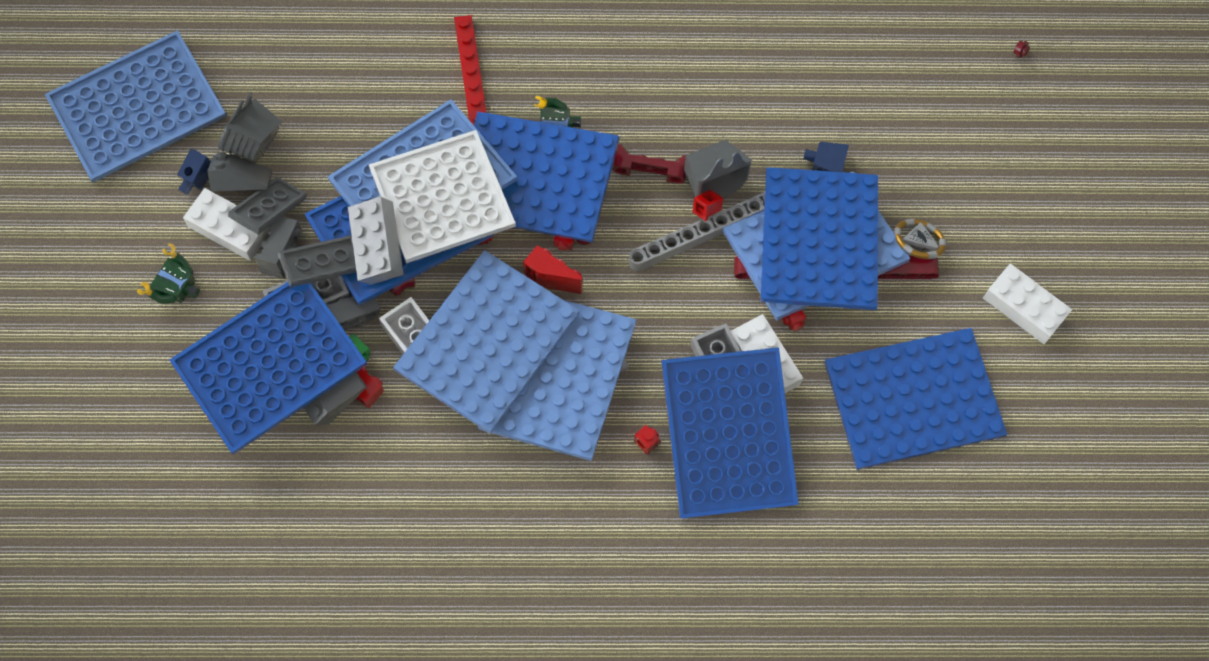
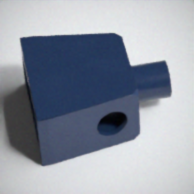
(827, 157)
(194, 171)

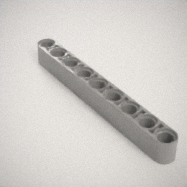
(694, 231)

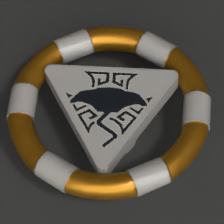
(920, 238)

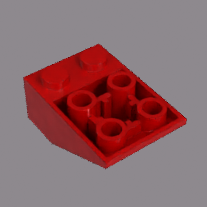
(552, 272)

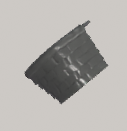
(249, 130)
(717, 169)

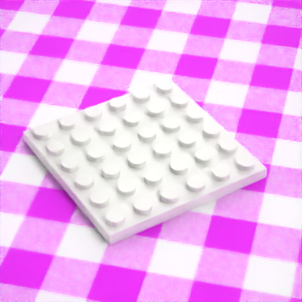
(442, 195)

